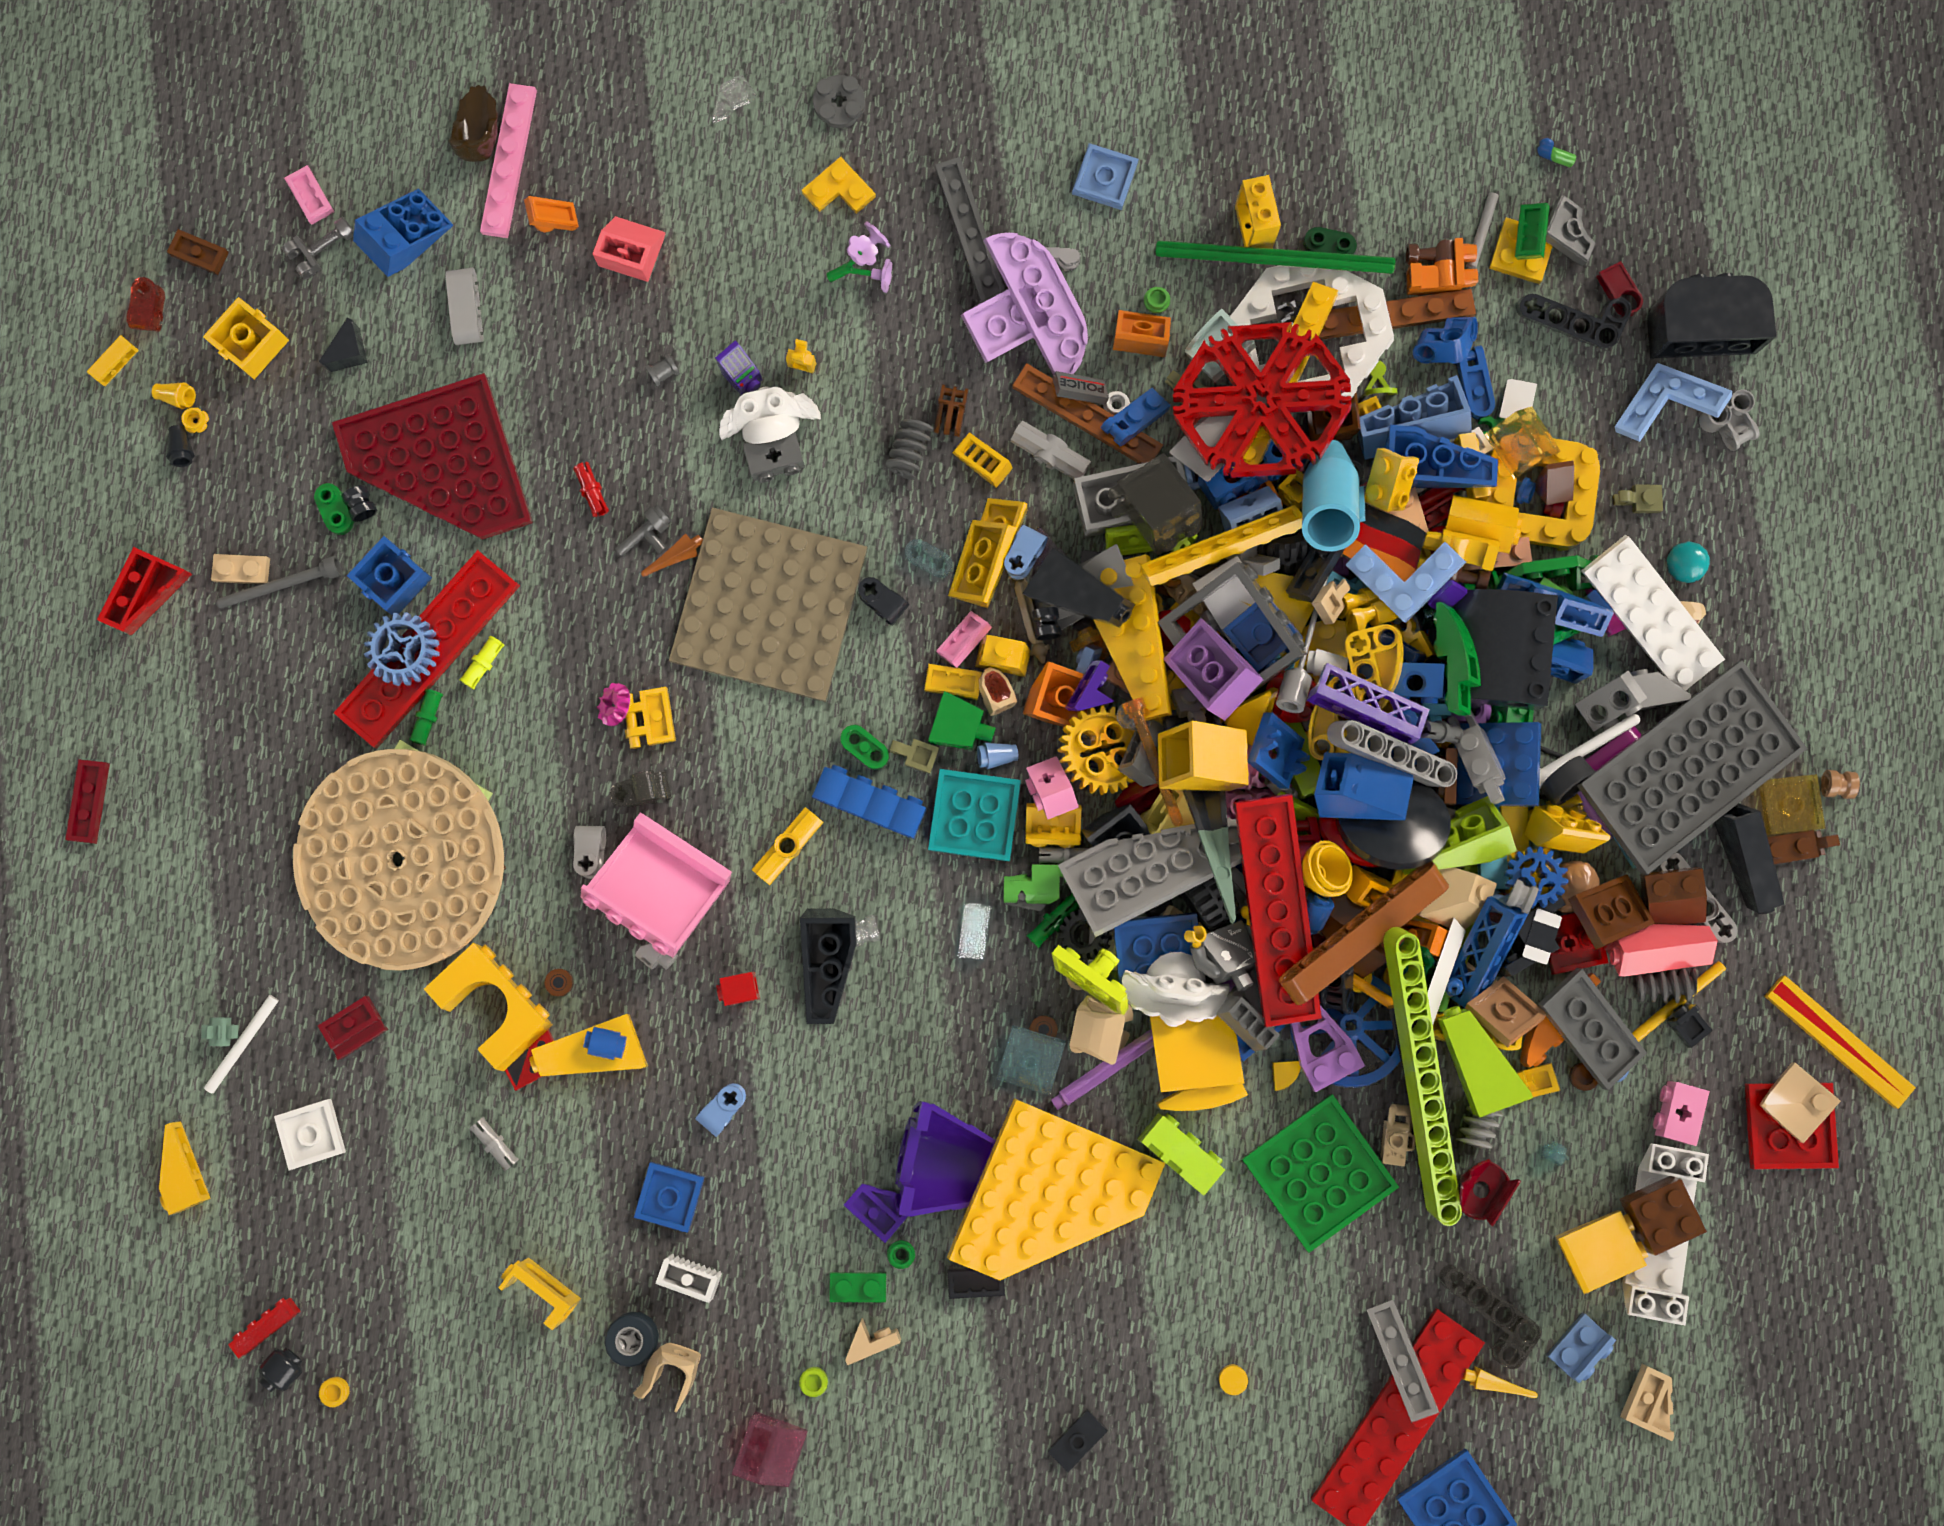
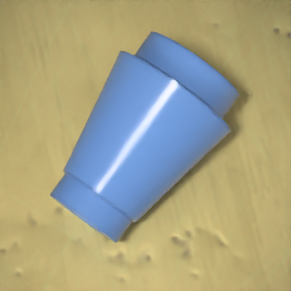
(994, 754)

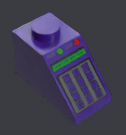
(739, 369)

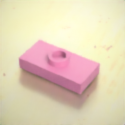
(309, 195)
(963, 639)

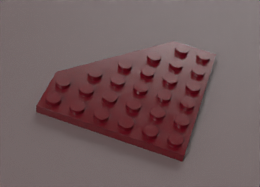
(441, 456)

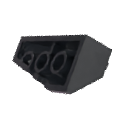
(1120, 824)
(827, 955)

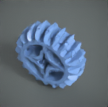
(381, 657)

